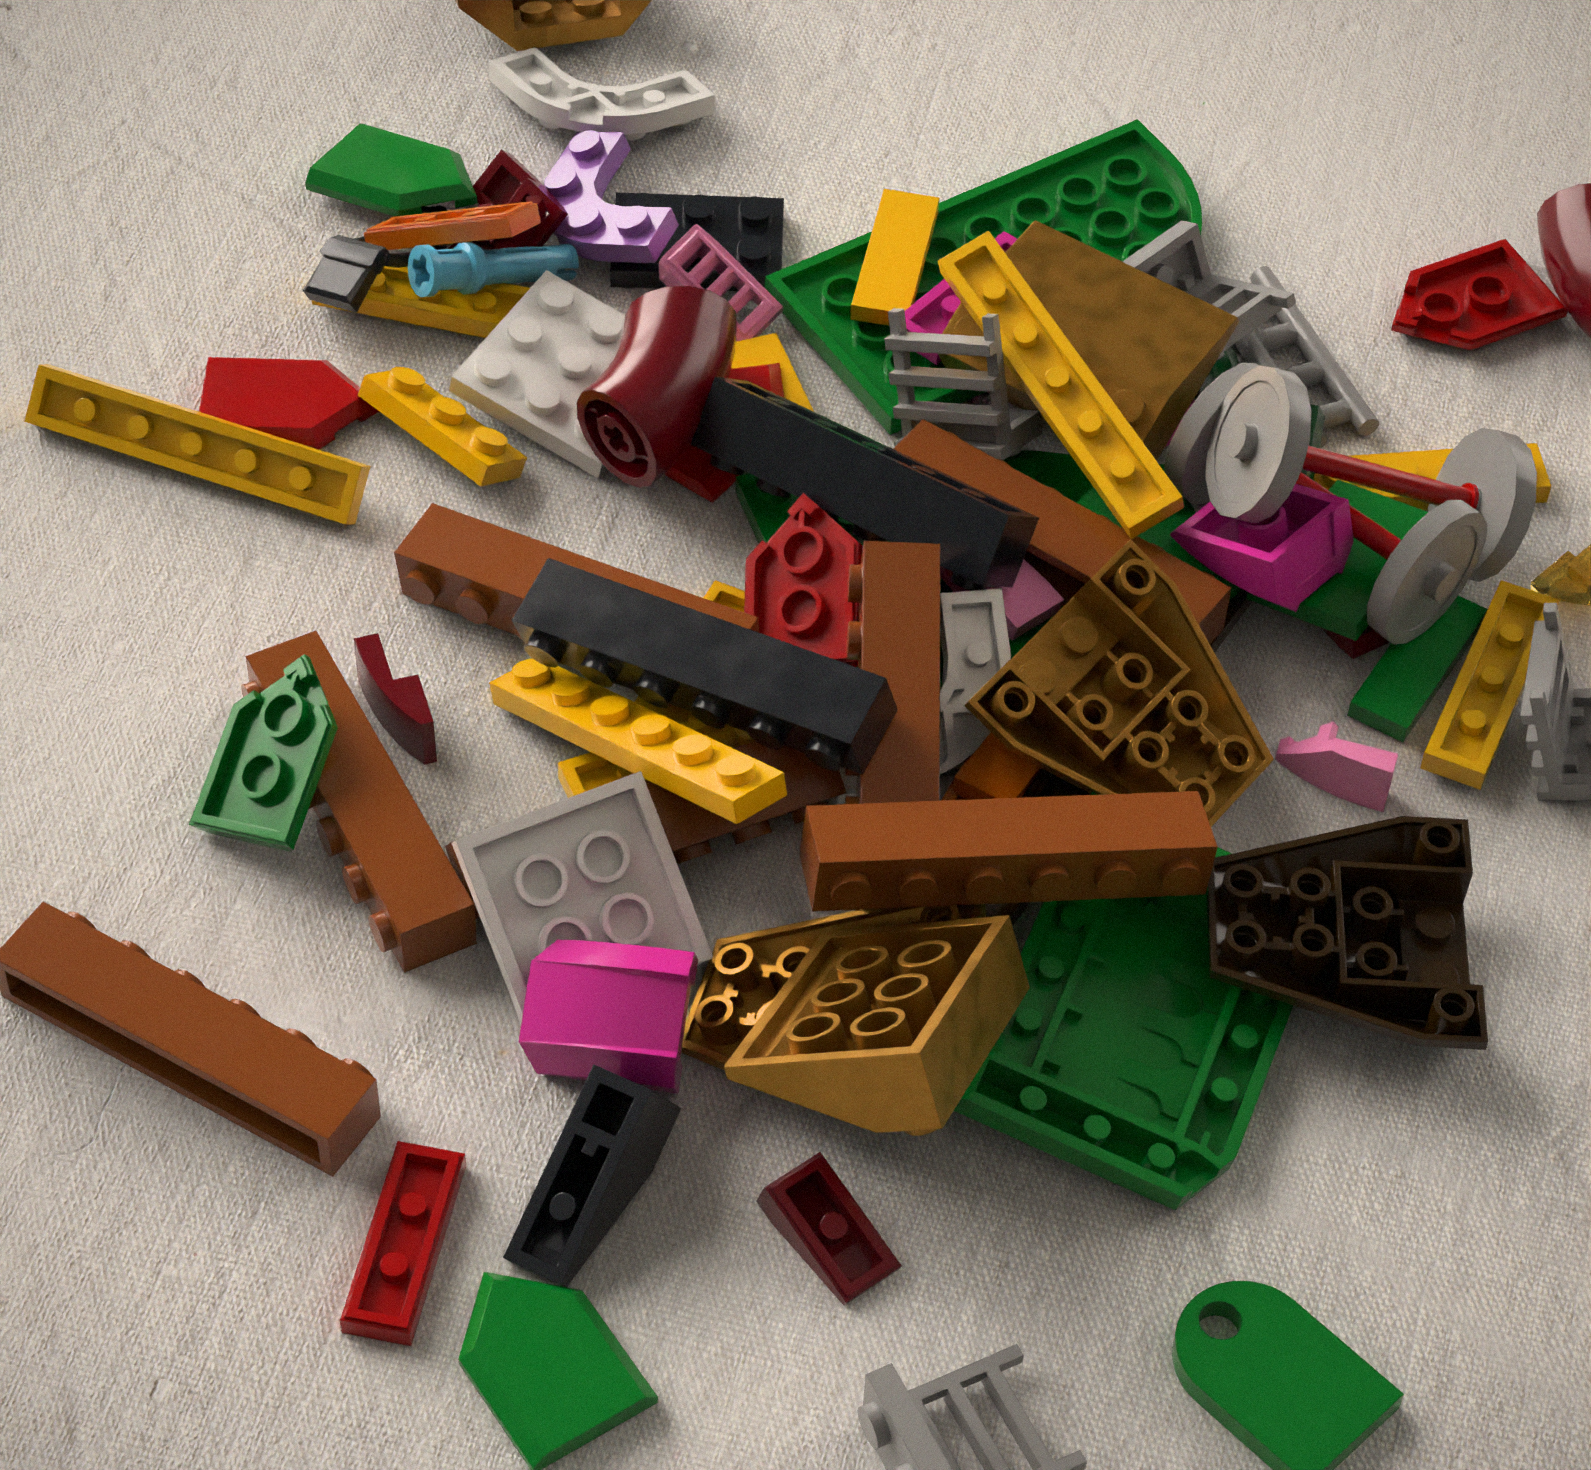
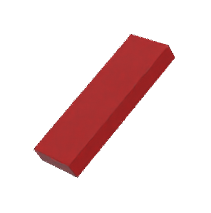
(403, 1244)

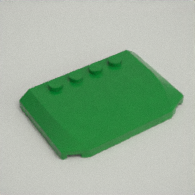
(1129, 1047)

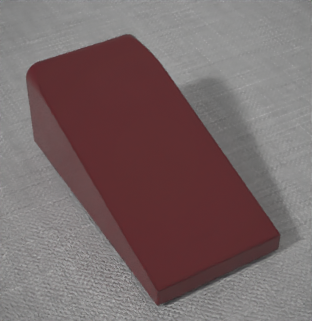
(828, 1229)

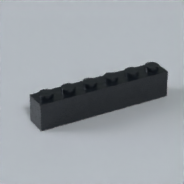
(863, 482)
(705, 667)

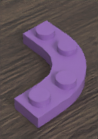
(596, 227)

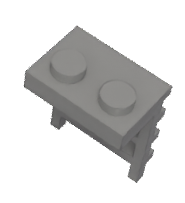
(1182, 262)
(992, 428)
(1556, 715)
(909, 1439)

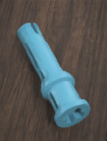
(471, 267)

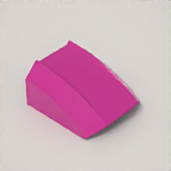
(1280, 556)
(608, 1010)

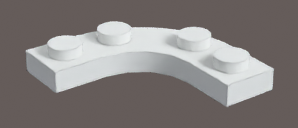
(571, 104)
(973, 652)

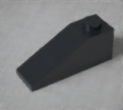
(591, 1174)

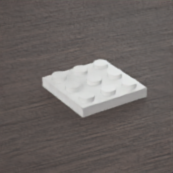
(540, 365)
(581, 873)

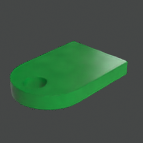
(1281, 1379)

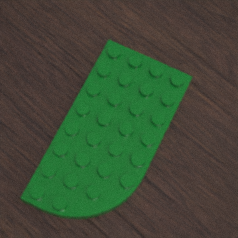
(1102, 192)

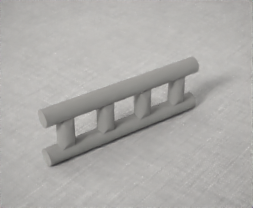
(1320, 367)

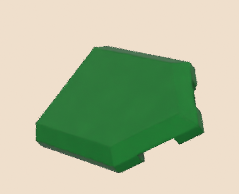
(391, 173)
(269, 762)
(548, 1367)

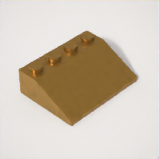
(1130, 329)
(887, 1022)

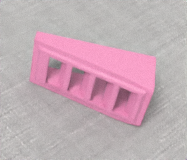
(714, 256)

